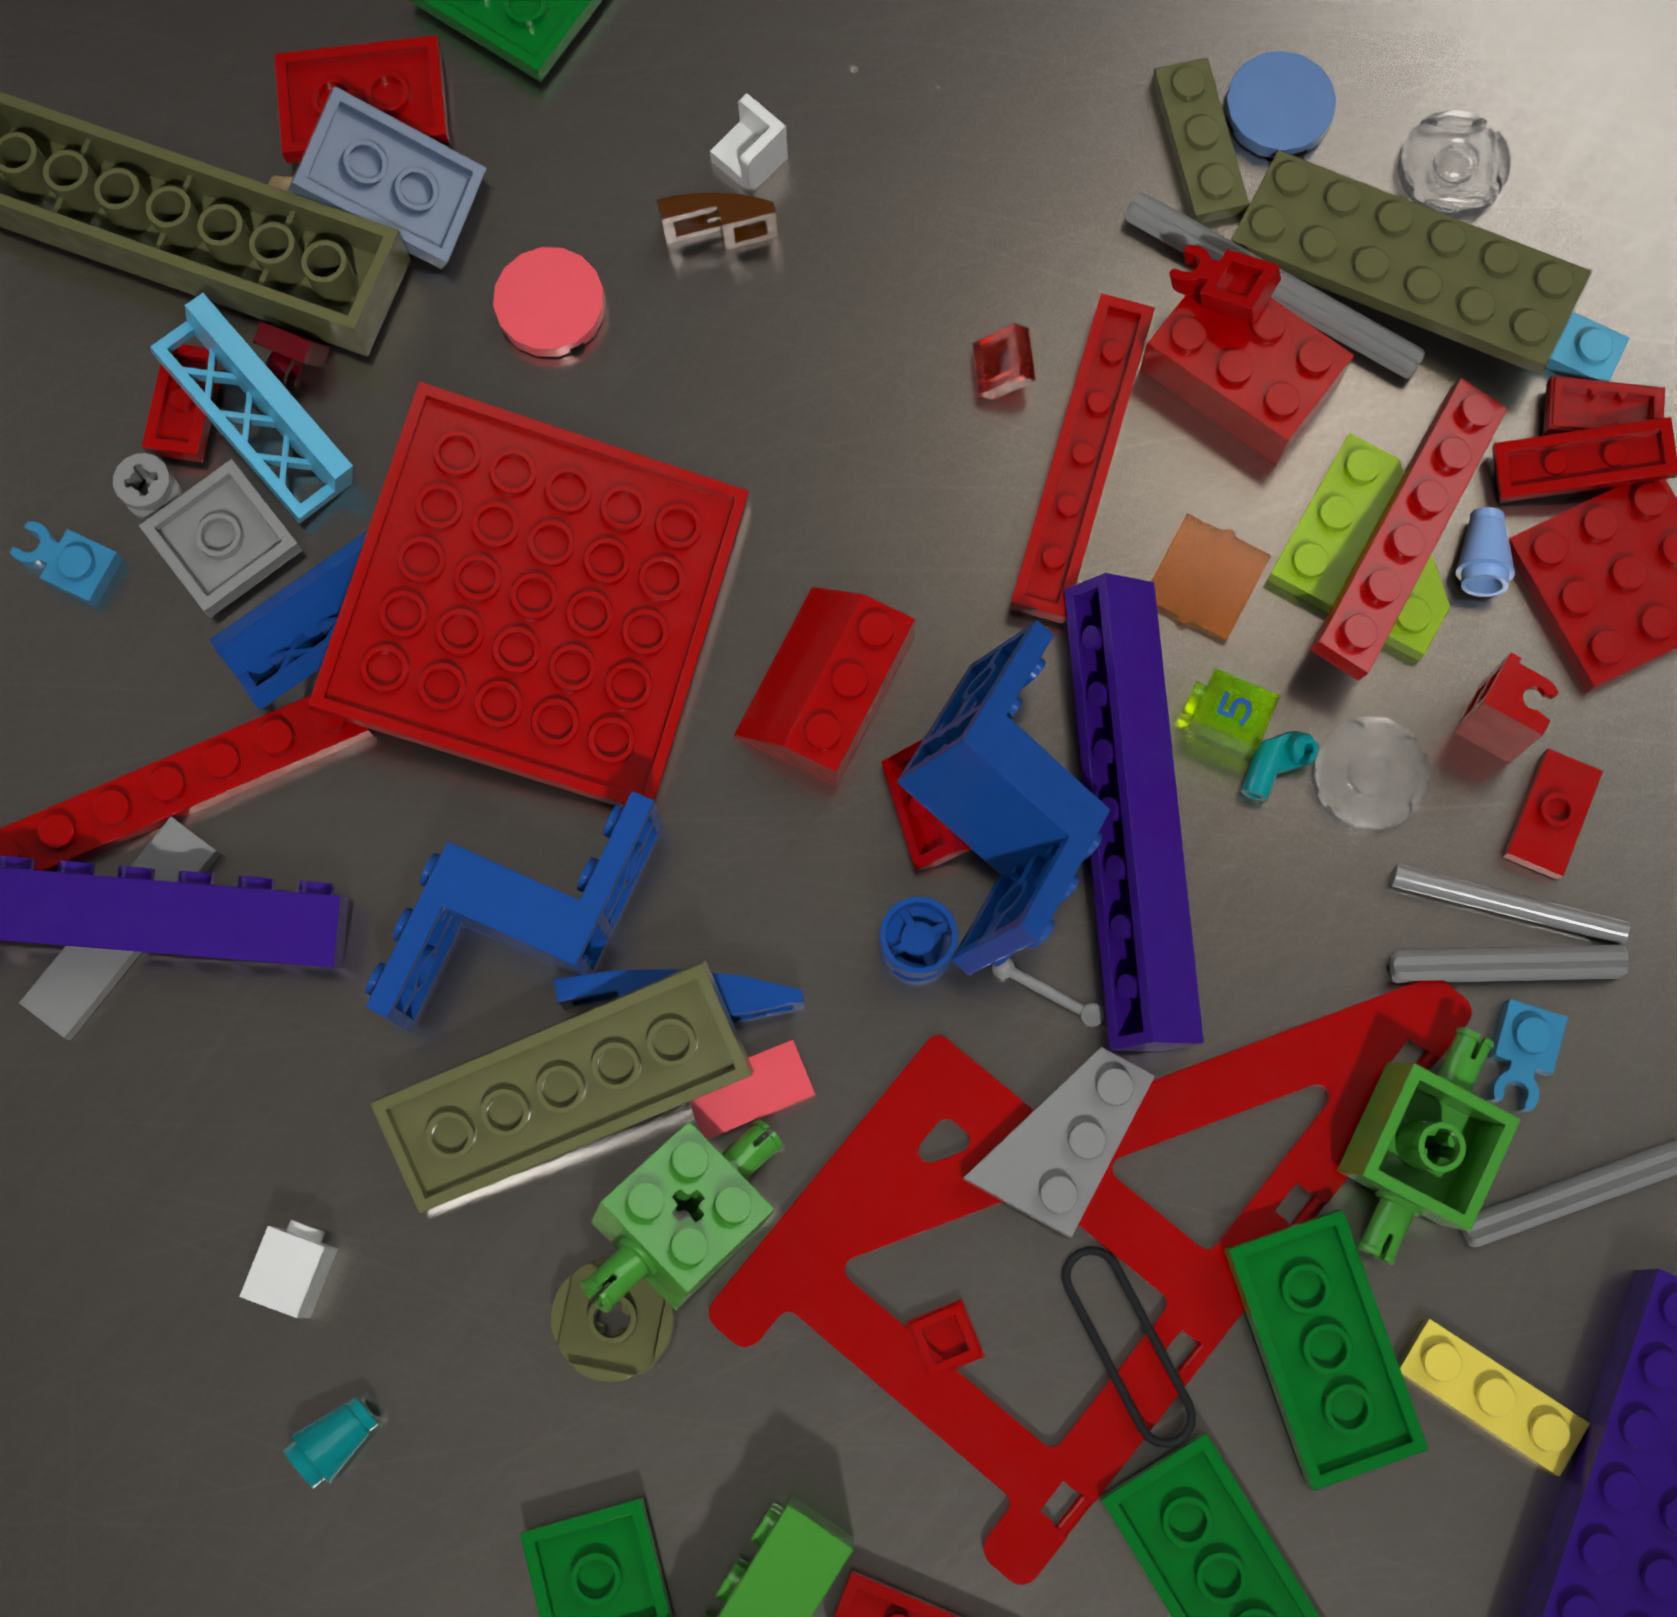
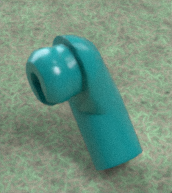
(1275, 757)

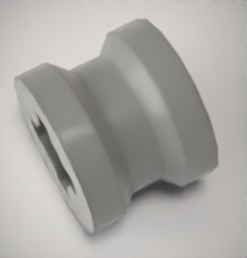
(159, 489)

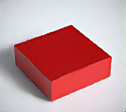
(948, 1334)

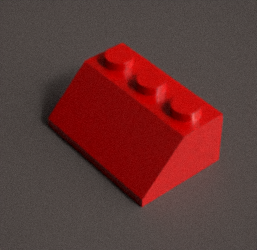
(827, 682)

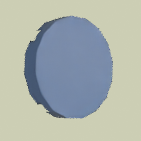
(1280, 104)

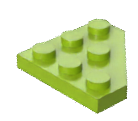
(1336, 532)

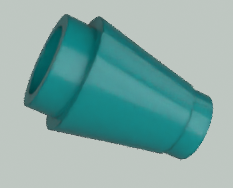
(329, 1442)

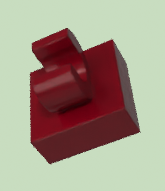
(289, 352)

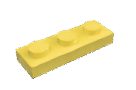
(1492, 1397)

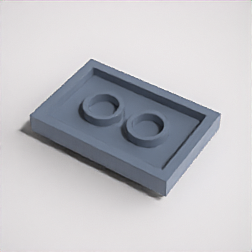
(388, 175)

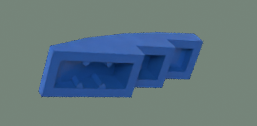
(742, 995)

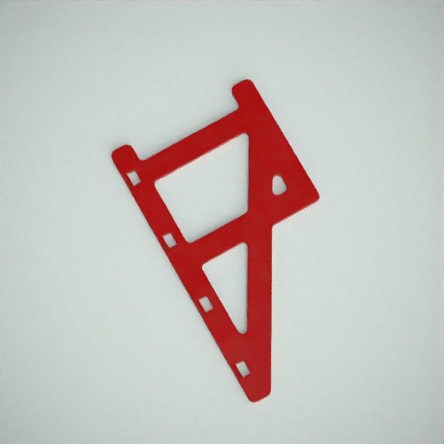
(884, 1192)

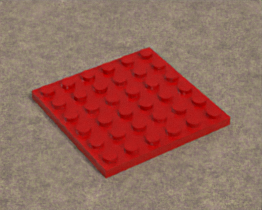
(530, 599)

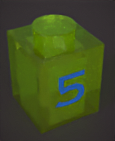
(1229, 714)

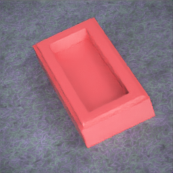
(774, 1086)

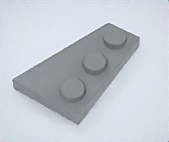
(1065, 1144)

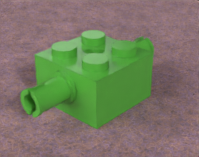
(1464, 1136)
(683, 1254)

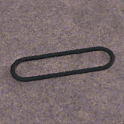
(1106, 1360)

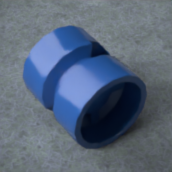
(918, 940)

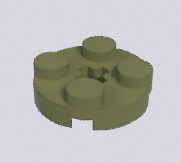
(584, 1339)

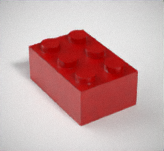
(1244, 376)

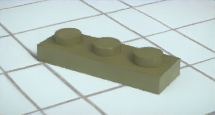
(1200, 141)

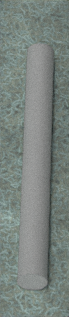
(1510, 904)

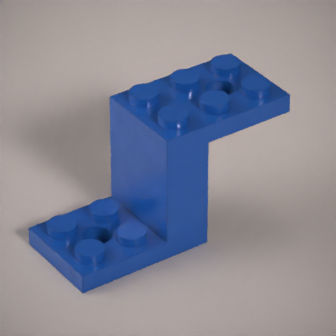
(1005, 801)
(512, 911)

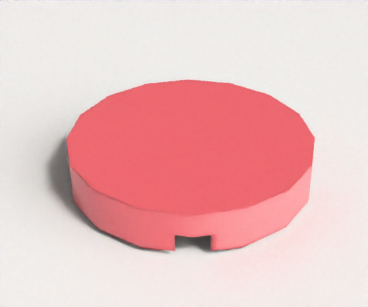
(549, 301)

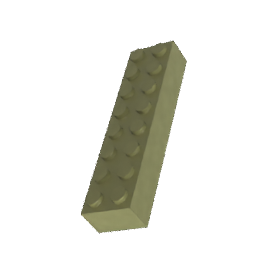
(196, 226)

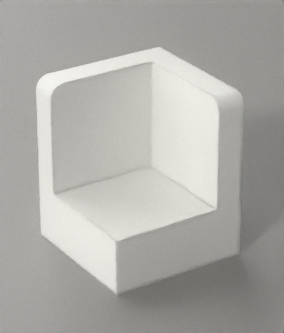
(752, 147)

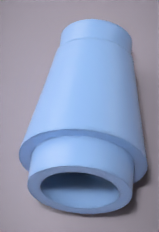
(1486, 554)

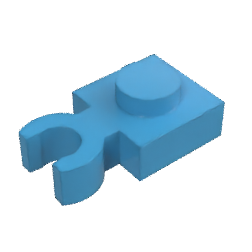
(72, 565)
(1527, 1044)

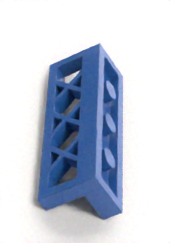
(286, 626)

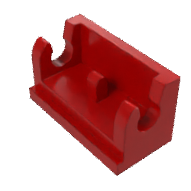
(1498, 714)

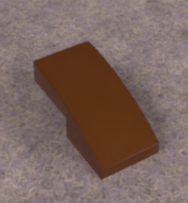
(737, 217)

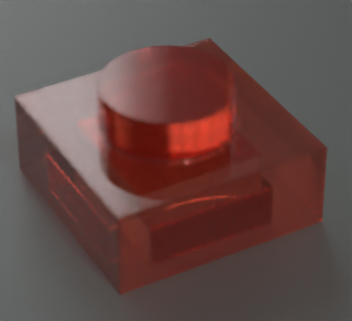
(1004, 361)

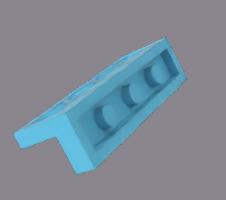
(268, 394)

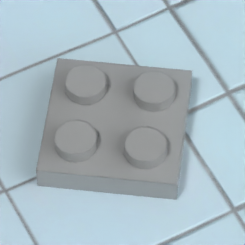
(220, 538)

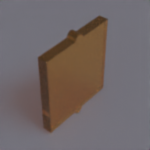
(1207, 577)

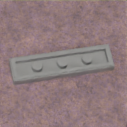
(85, 976)

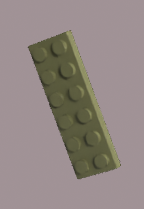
(1412, 262)
(562, 1087)

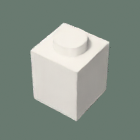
(289, 1269)

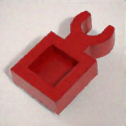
(1232, 286)

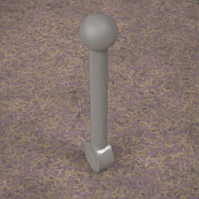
(1090, 1014)

